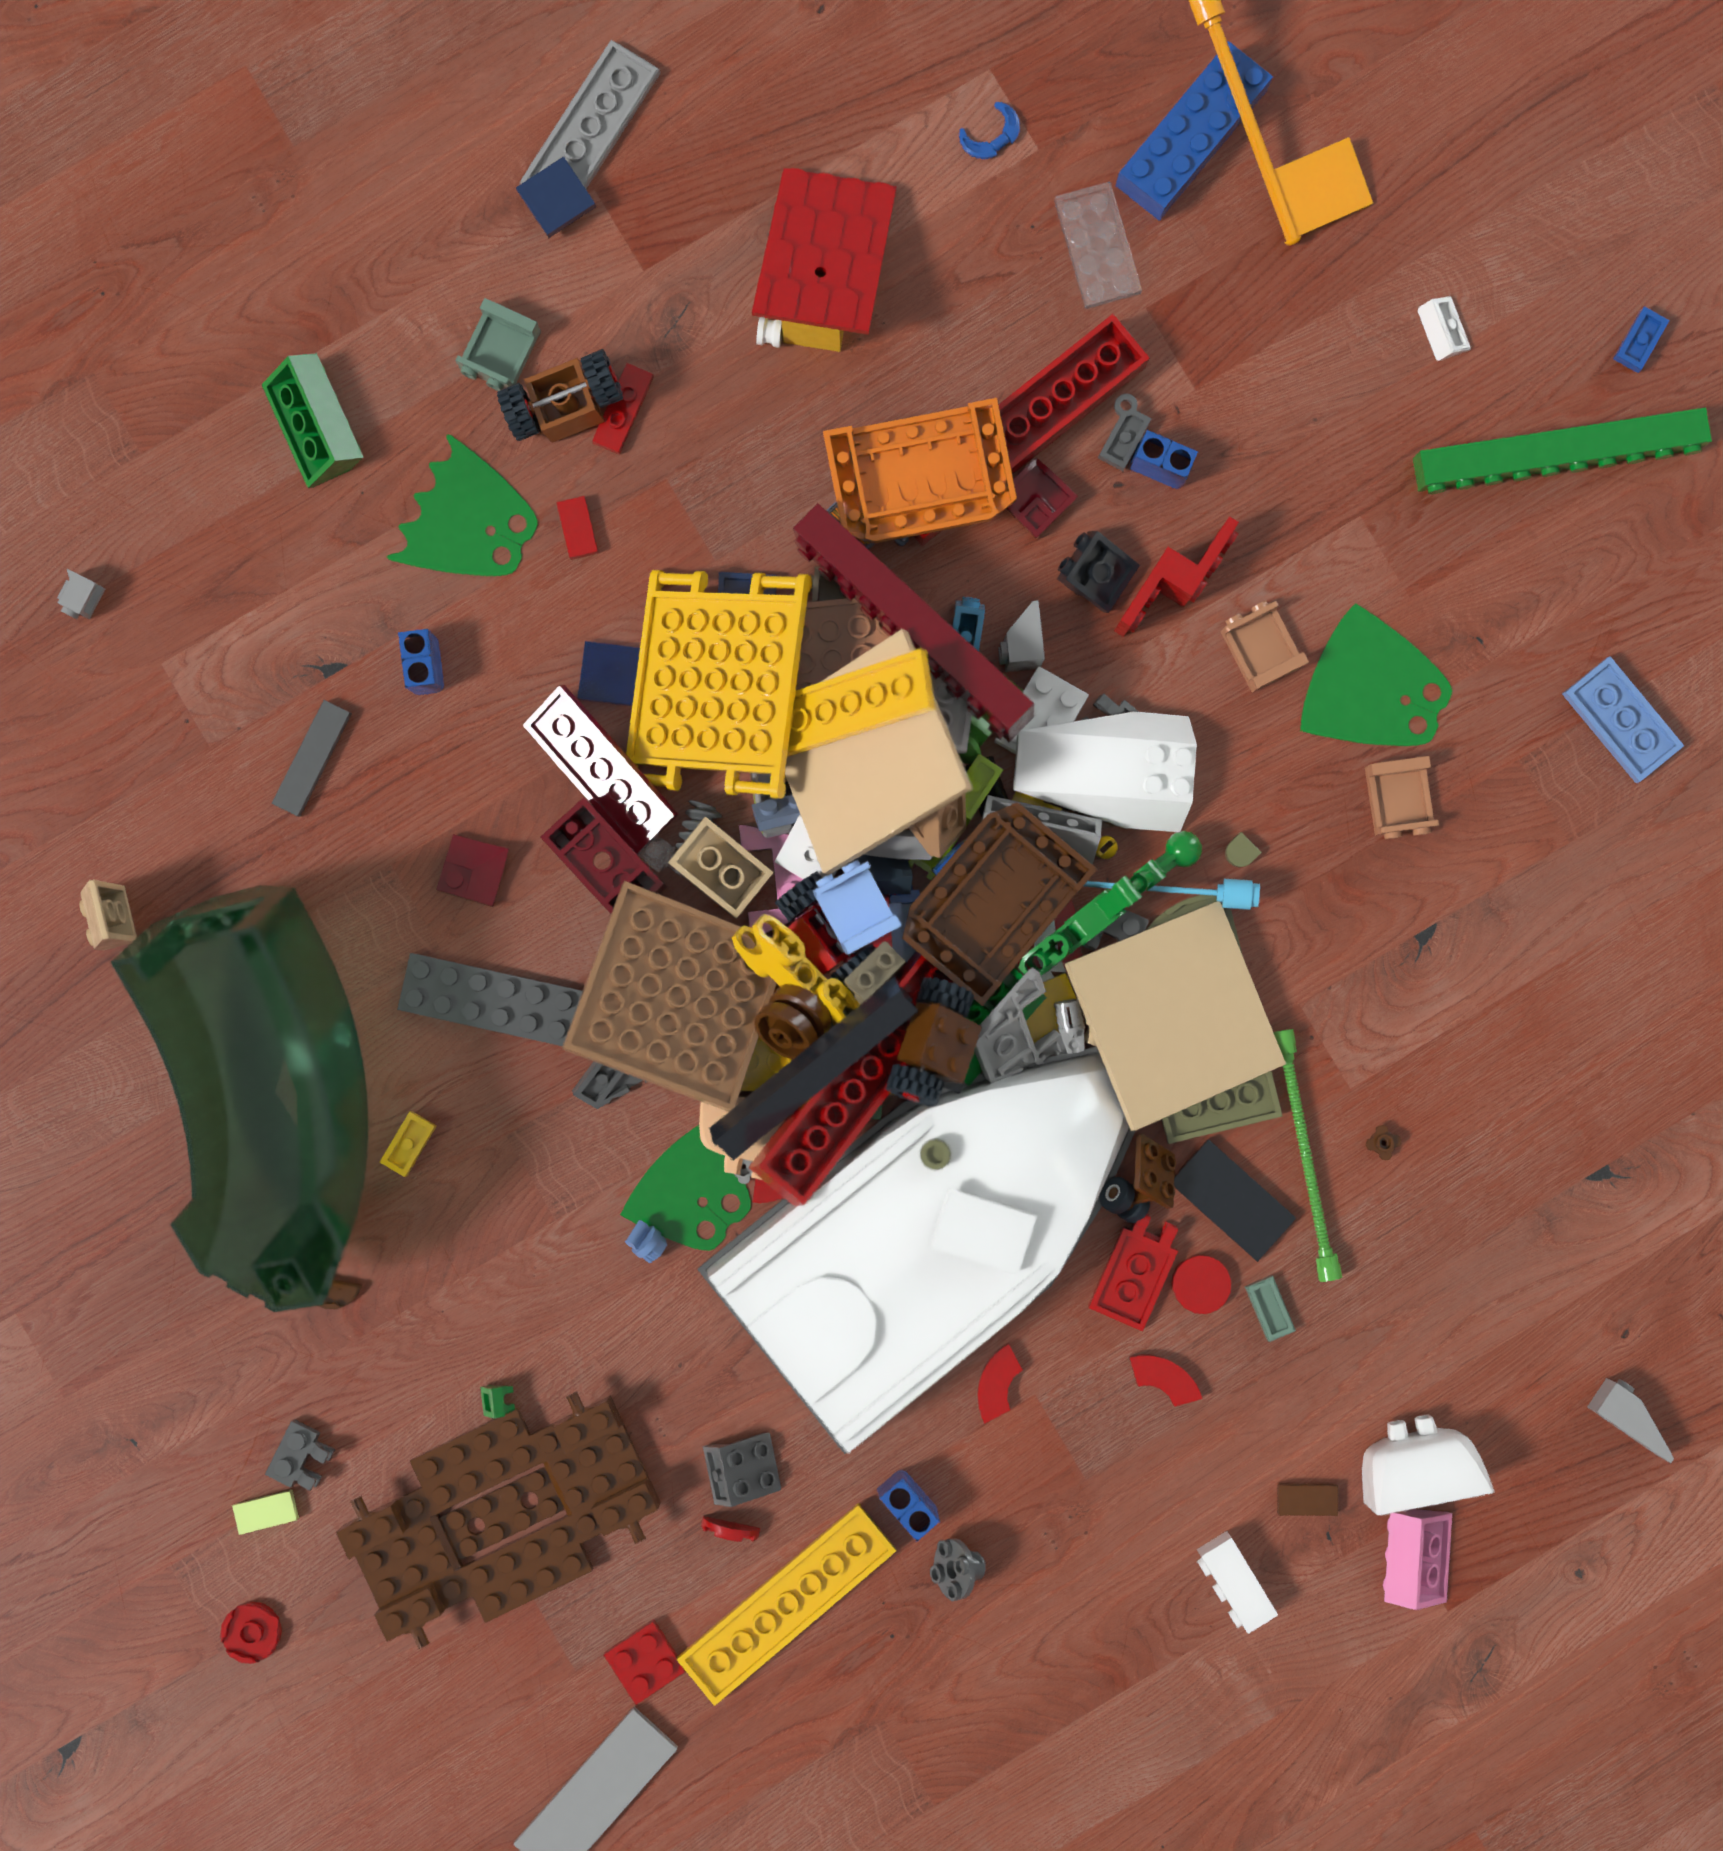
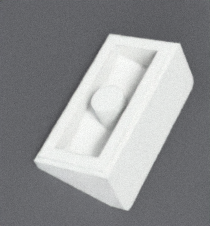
(1443, 328)

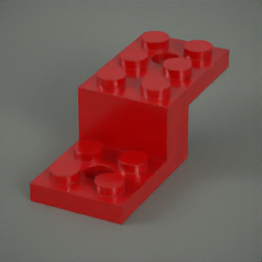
(1178, 577)

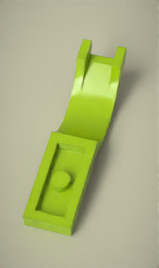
(982, 778)

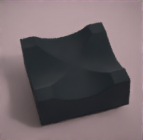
(890, 874)

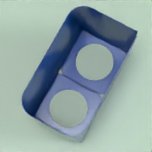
(1151, 466)
(435, 680)
(903, 1480)

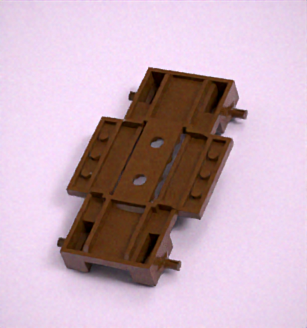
(416, 1554)

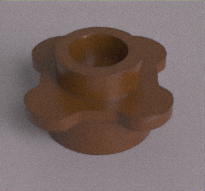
(1374, 1143)

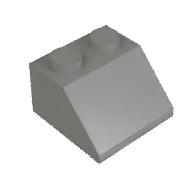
(1023, 642)

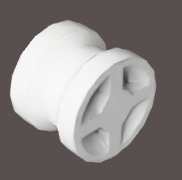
(769, 332)

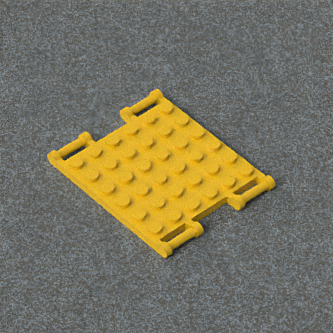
(718, 680)

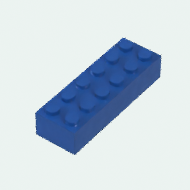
(1190, 135)

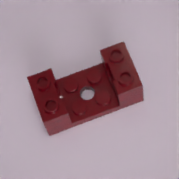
(582, 836)

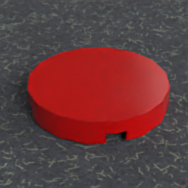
(1201, 1284)
(251, 1632)

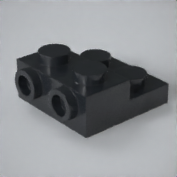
(1097, 570)

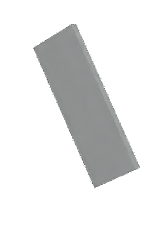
(597, 113)
(600, 1787)

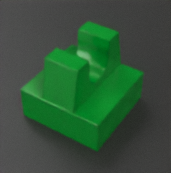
(493, 1400)

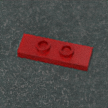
(622, 414)

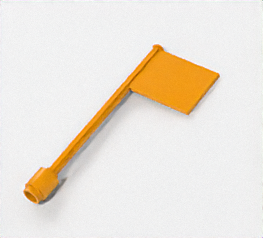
(1305, 190)

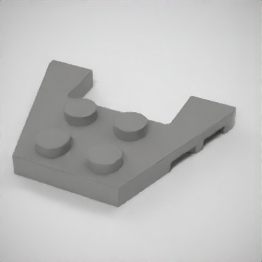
(1005, 1037)

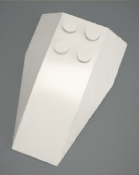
(1113, 768)

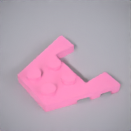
(753, 840)

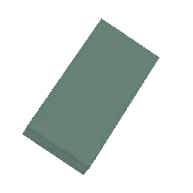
(1270, 1308)

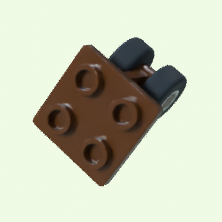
(1152, 1182)

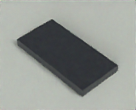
(1232, 1200)

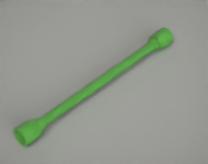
(1327, 1262)

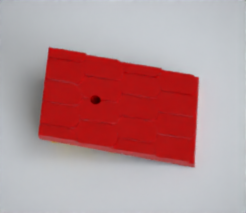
(824, 257)

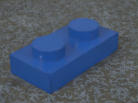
(1641, 339)

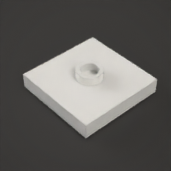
(798, 853)

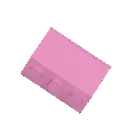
(1417, 1558)

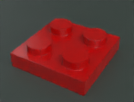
(644, 1662)

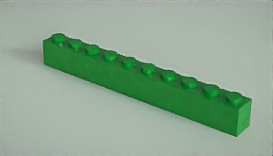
(1561, 450)

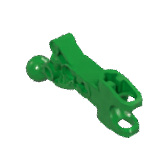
(1181, 850)

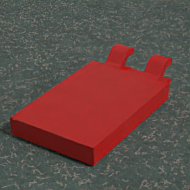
(1135, 1274)

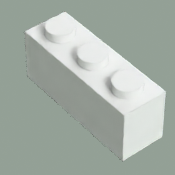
(1235, 1583)

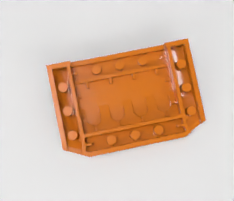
(921, 472)

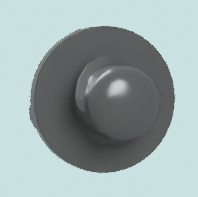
(956, 1569)

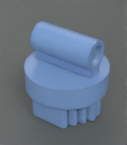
(646, 1242)

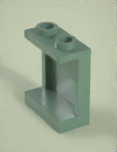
(499, 346)

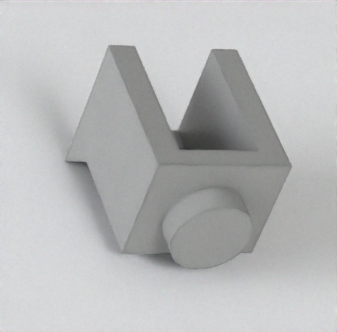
(79, 596)

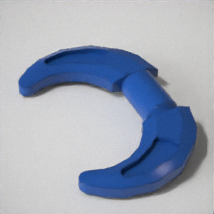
(1010, 133)

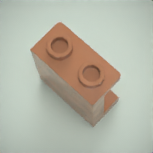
(1262, 646)
(1400, 797)

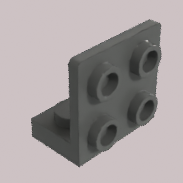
(742, 1470)

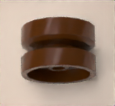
(792, 1020)

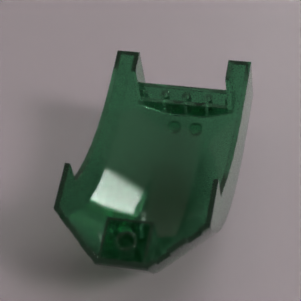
(262, 1087)

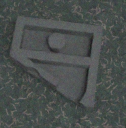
(603, 1084)

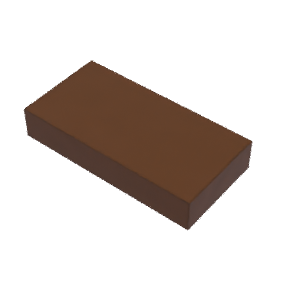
(1307, 1499)

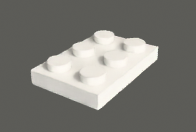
(1053, 703)

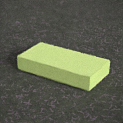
(265, 1512)

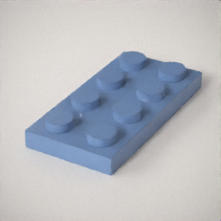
(1623, 719)

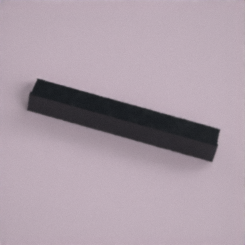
(813, 1069)

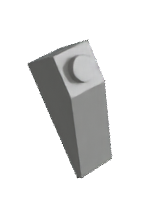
(1628, 1413)

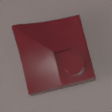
(1039, 497)
(473, 870)

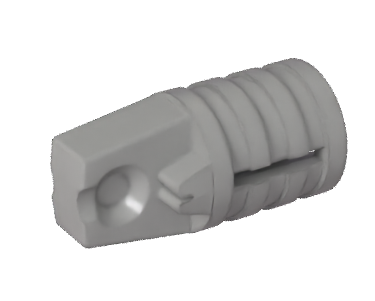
(1071, 1033)

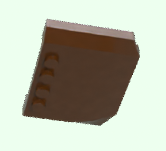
(994, 899)

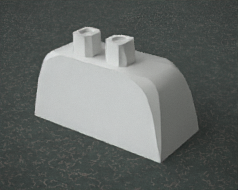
(1421, 1468)

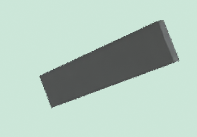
(311, 758)

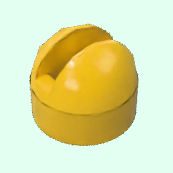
(1111, 851)

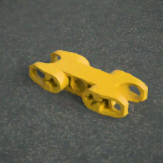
(784, 959)

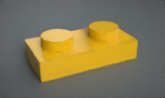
(408, 1144)

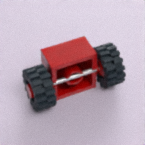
(816, 933)

